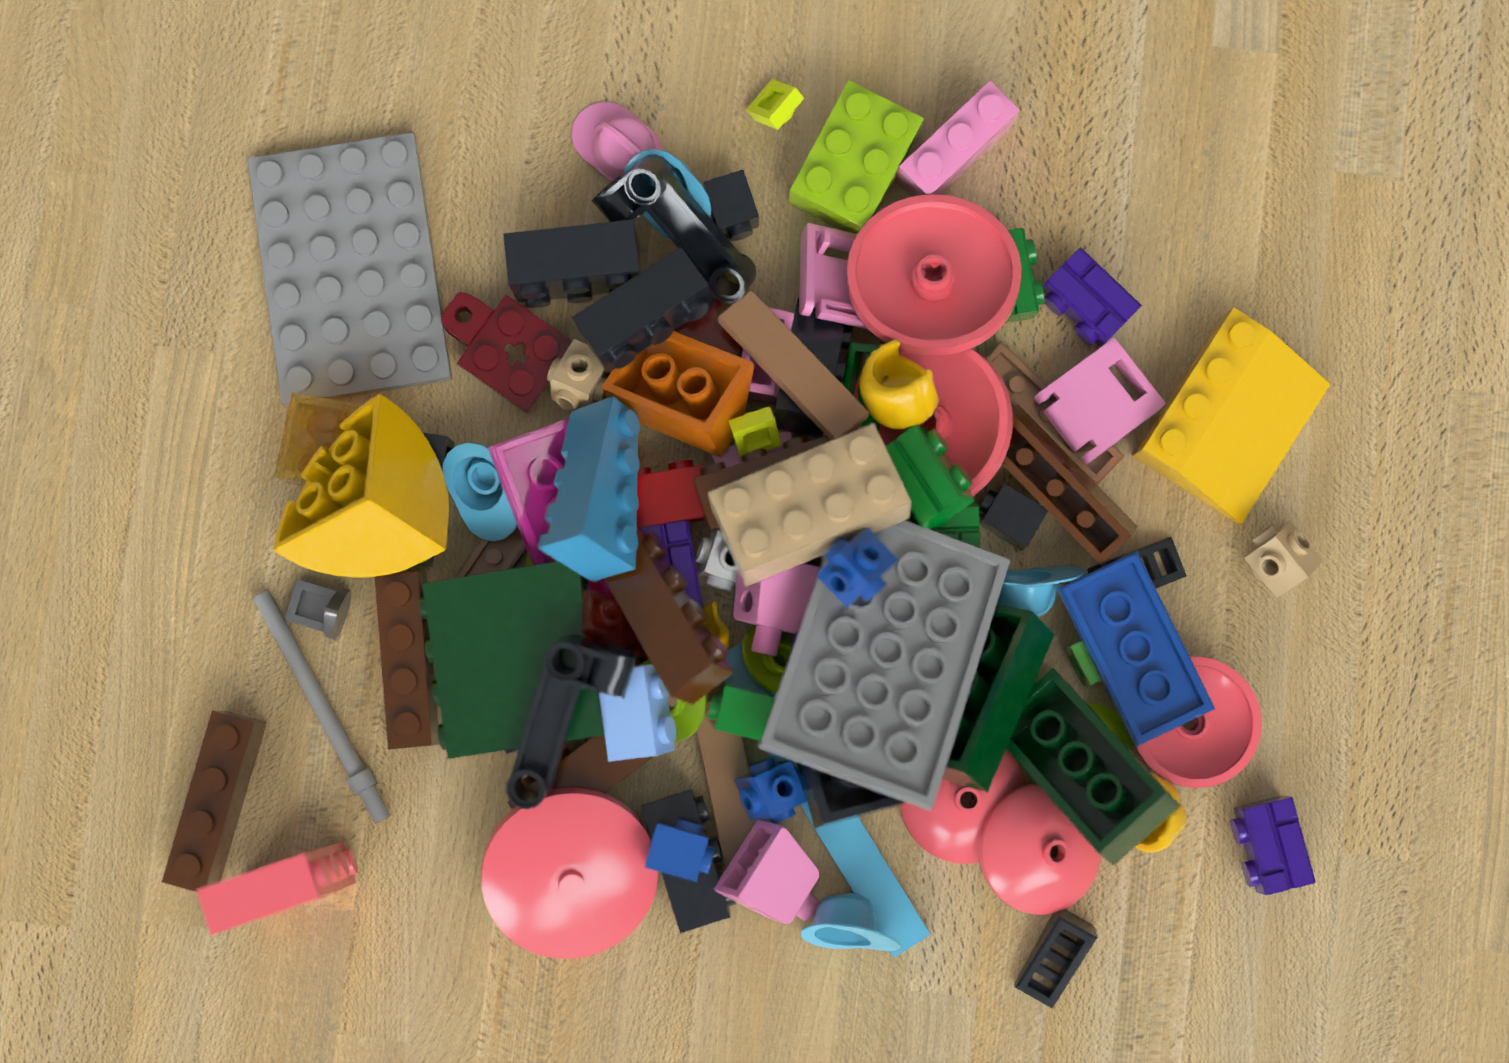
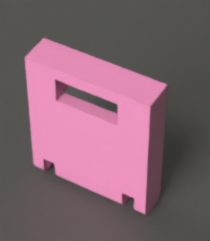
(825, 277)
(1095, 404)

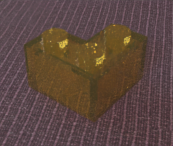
(308, 425)

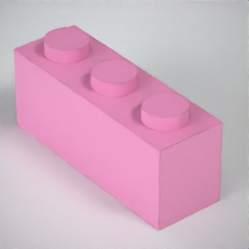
(958, 143)

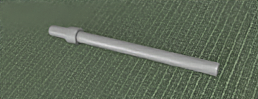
(361, 779)

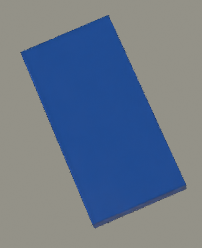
(1135, 649)

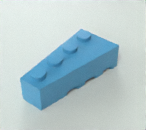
(597, 493)

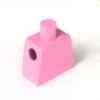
(774, 605)
(771, 875)

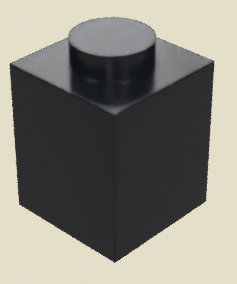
(732, 205)
(1011, 516)

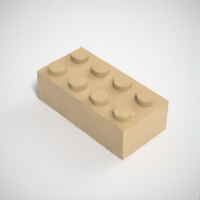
(809, 504)

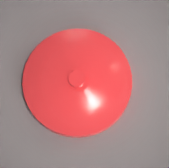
(934, 274)
(971, 413)
(569, 874)

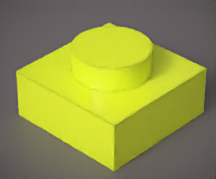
(775, 104)
(755, 431)

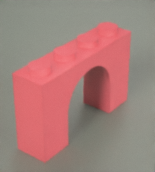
(277, 887)

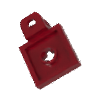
(489, 335)

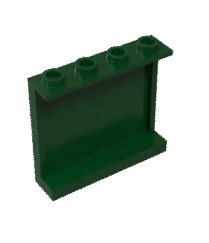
(491, 650)

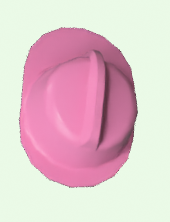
(610, 137)

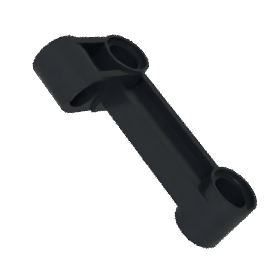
(681, 221)
(599, 668)

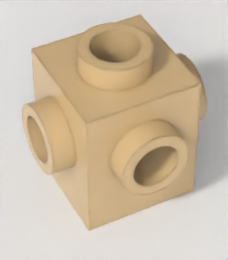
(577, 378)
(1282, 558)

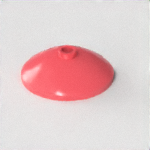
(1219, 741)
(951, 829)
(1017, 857)

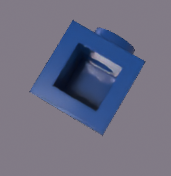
(680, 850)

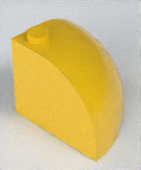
(369, 499)

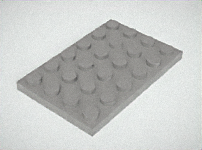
(349, 268)
(886, 680)

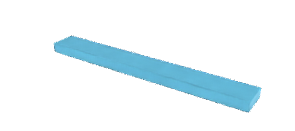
(852, 849)

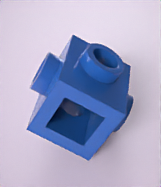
(857, 567)
(771, 790)

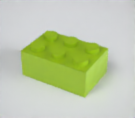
(855, 159)

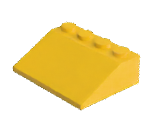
(1233, 416)

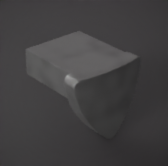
(319, 608)

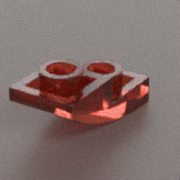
(607, 624)

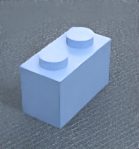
(641, 721)

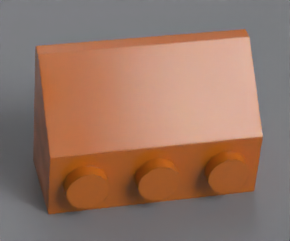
(685, 390)

